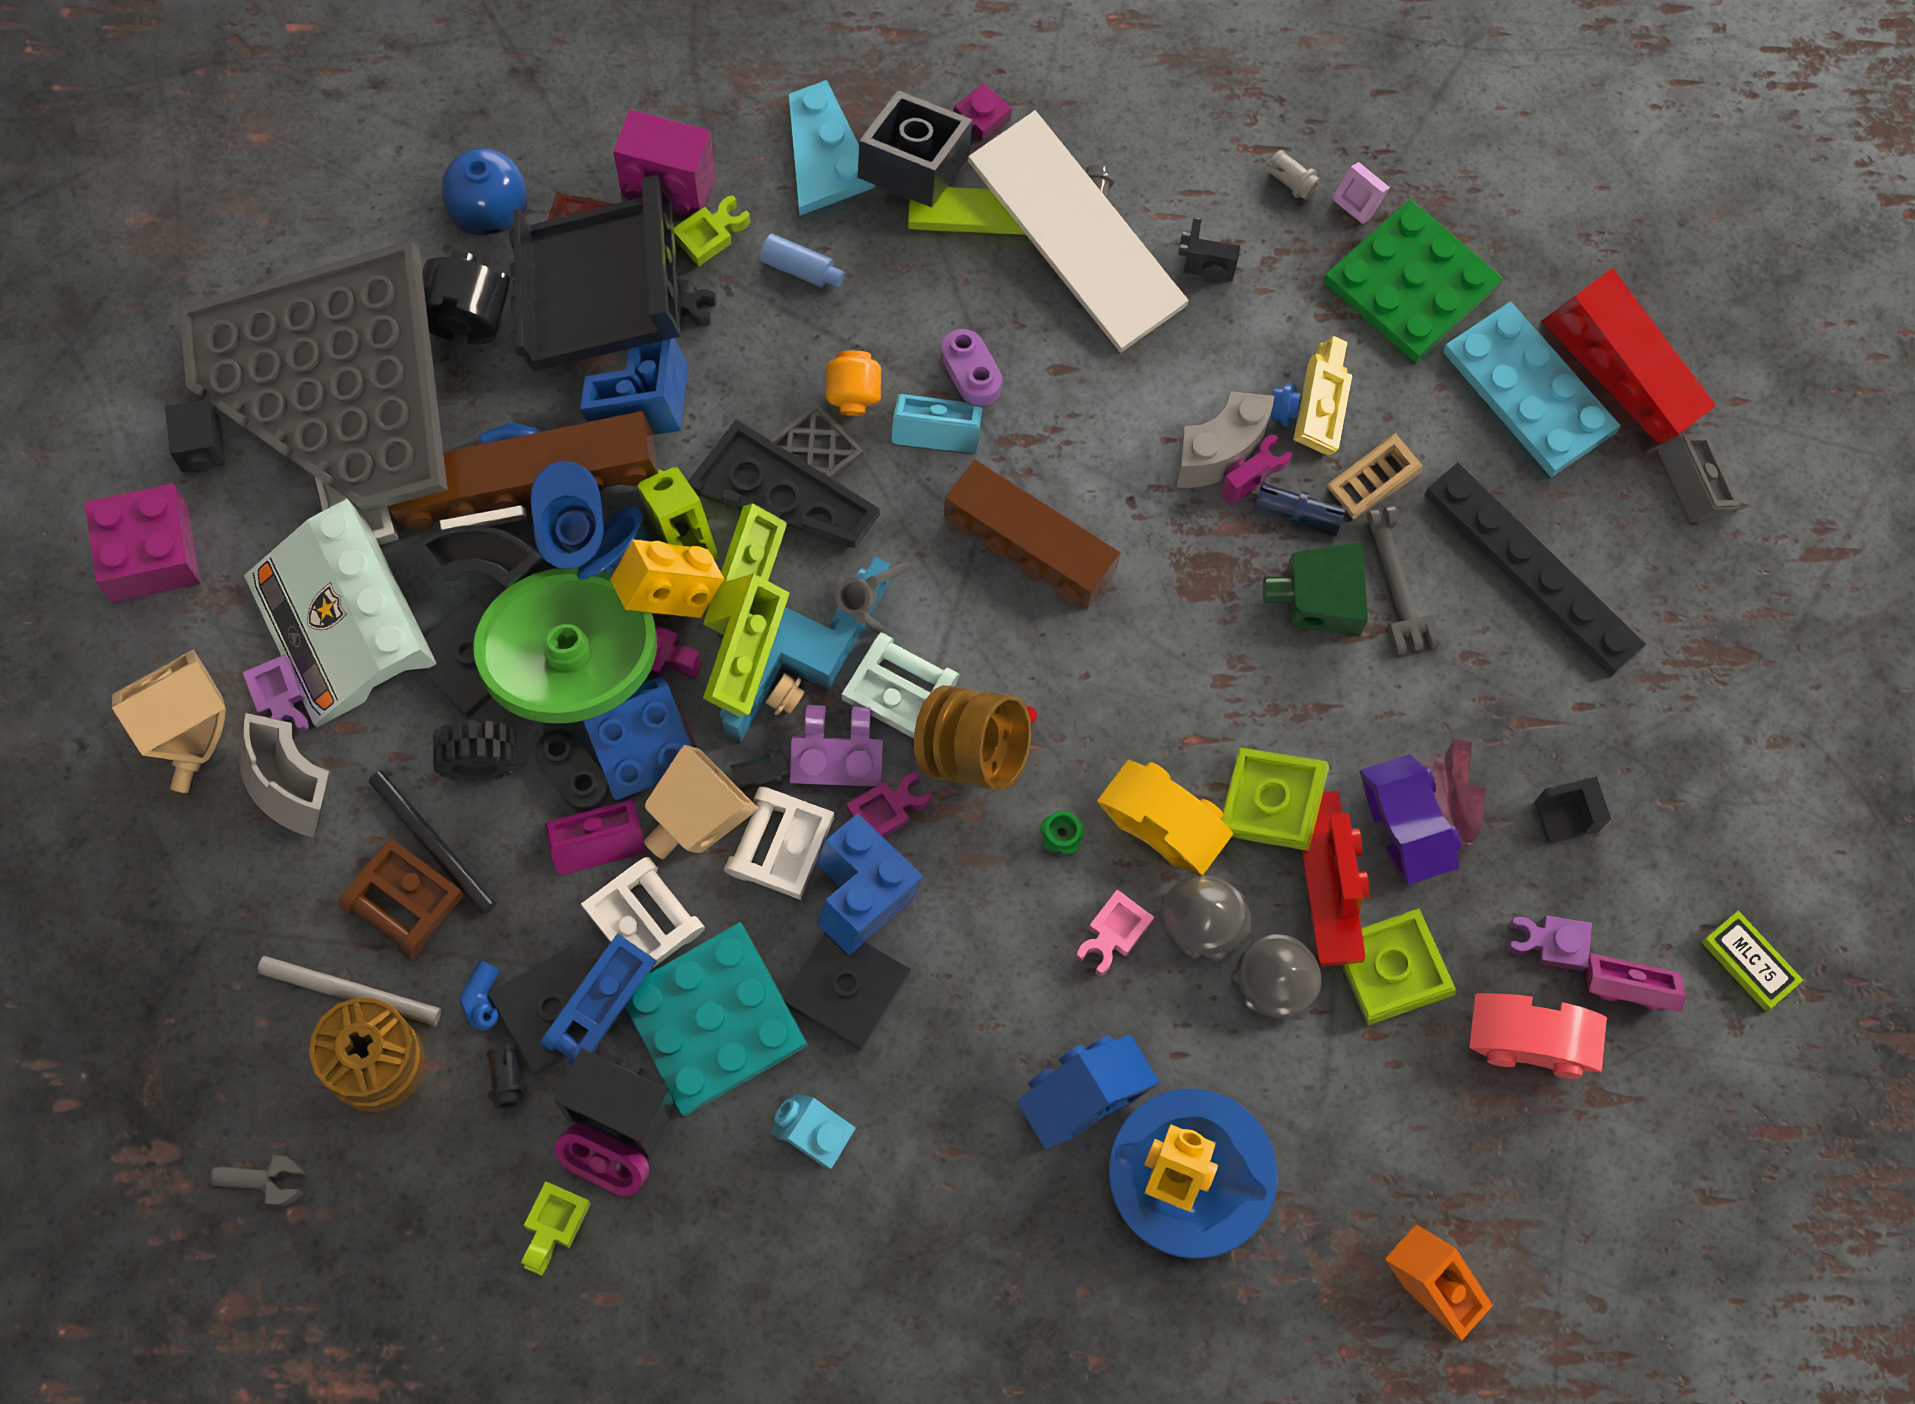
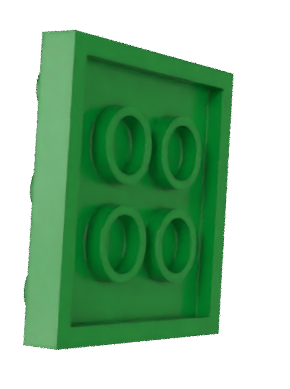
(1413, 280)

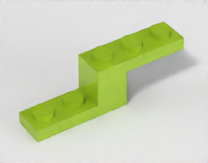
(746, 611)

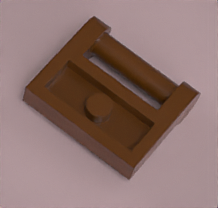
(411, 886)

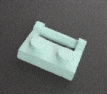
(889, 695)

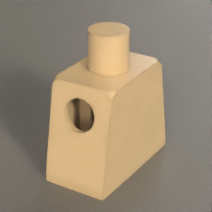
(694, 805)

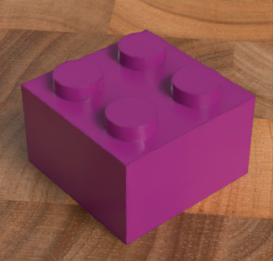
(672, 150)
(142, 542)

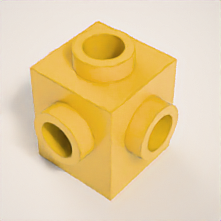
(1180, 1167)

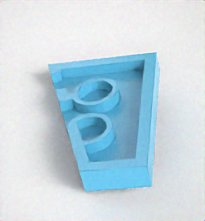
(823, 149)

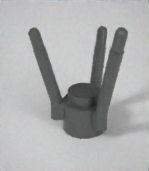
(859, 594)

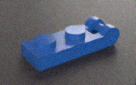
(600, 997)

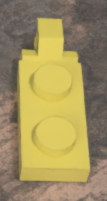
(1324, 398)

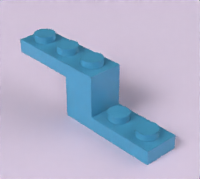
(807, 651)

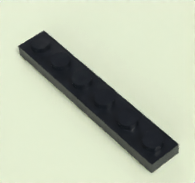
(1535, 569)

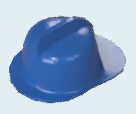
(567, 515)
(616, 539)

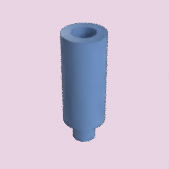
(800, 262)

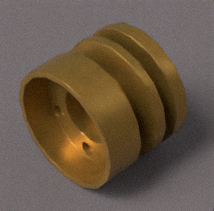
(972, 737)
(393, 1061)

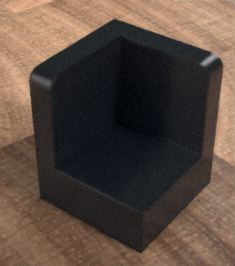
(1572, 810)

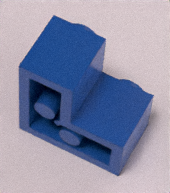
(650, 384)
(872, 883)
(1086, 1088)

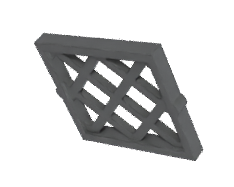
(836, 431)

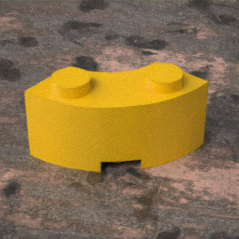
(1165, 816)

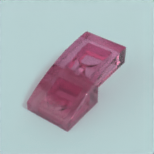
(1463, 800)

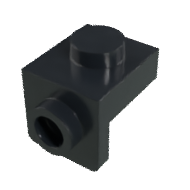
(1207, 258)

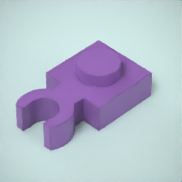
(275, 690)
(1558, 940)

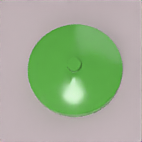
(563, 647)

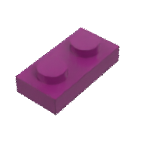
(1635, 982)

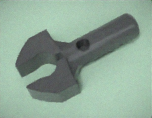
(261, 1180)

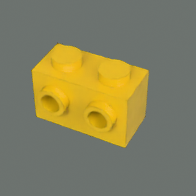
(666, 578)

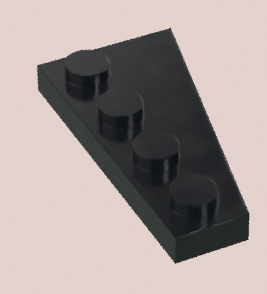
(758, 471)

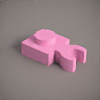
(1117, 928)

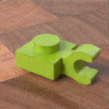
(554, 1220)

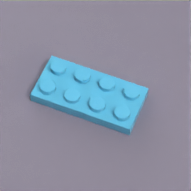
(1531, 389)

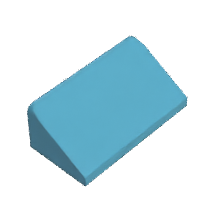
(936, 424)

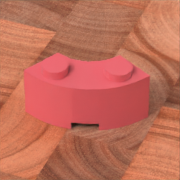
(1514, 1031)

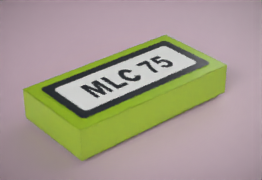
(1752, 961)

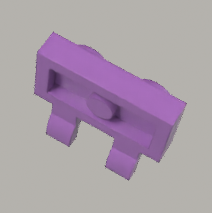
(836, 760)

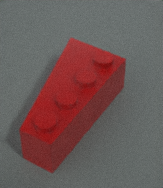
(1630, 357)

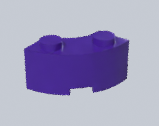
(1405, 800)

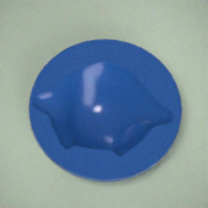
(1238, 1194)

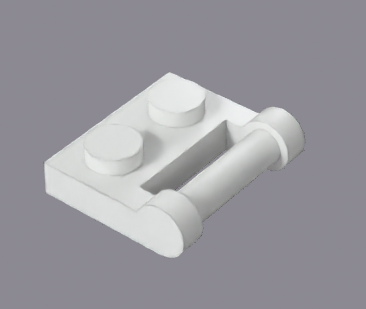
(792, 849)
(618, 911)

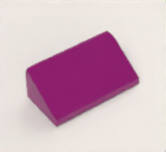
(595, 837)

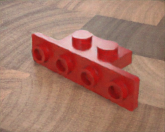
(1335, 885)

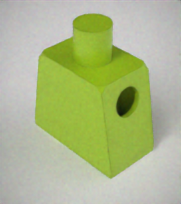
(672, 500)

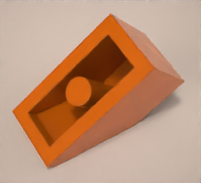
(1439, 1280)

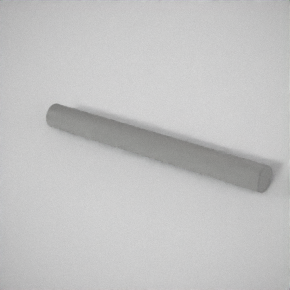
(346, 989)

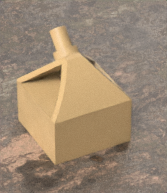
(174, 716)

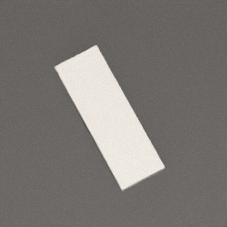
(1078, 231)

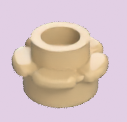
(785, 694)

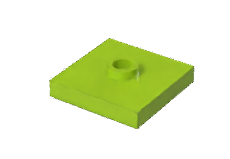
(1274, 798)
(1399, 968)

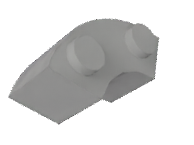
(1215, 445)
(279, 776)

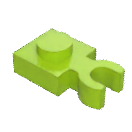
(708, 233)

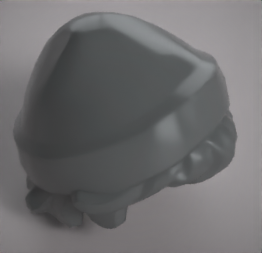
(1206, 917)
(1279, 977)

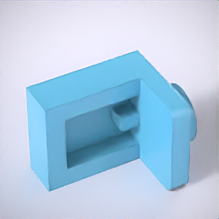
(812, 1129)

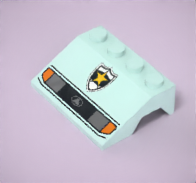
(337, 611)

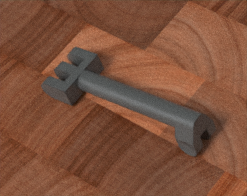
(1409, 624)

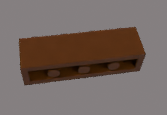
(1030, 534)

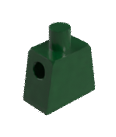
(1323, 589)

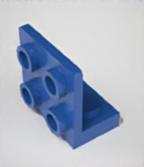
(638, 738)

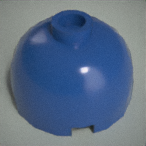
(483, 191)

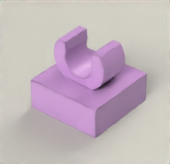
(1360, 193)

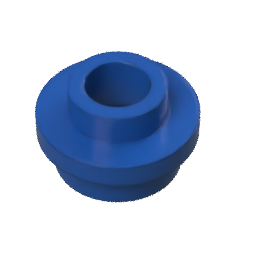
(1285, 404)

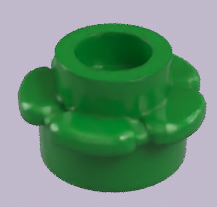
(1068, 822)

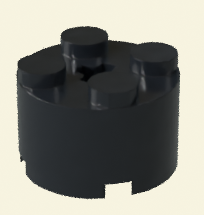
(464, 297)

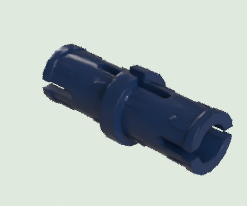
(1299, 508)

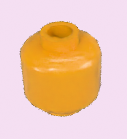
(853, 382)

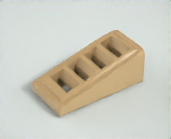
(1392, 446)

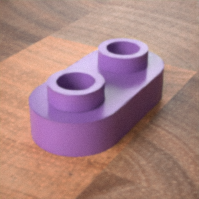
(970, 363)

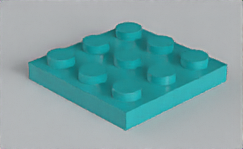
(713, 1019)

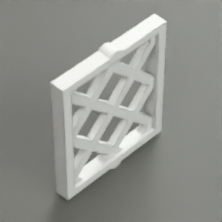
(487, 518)

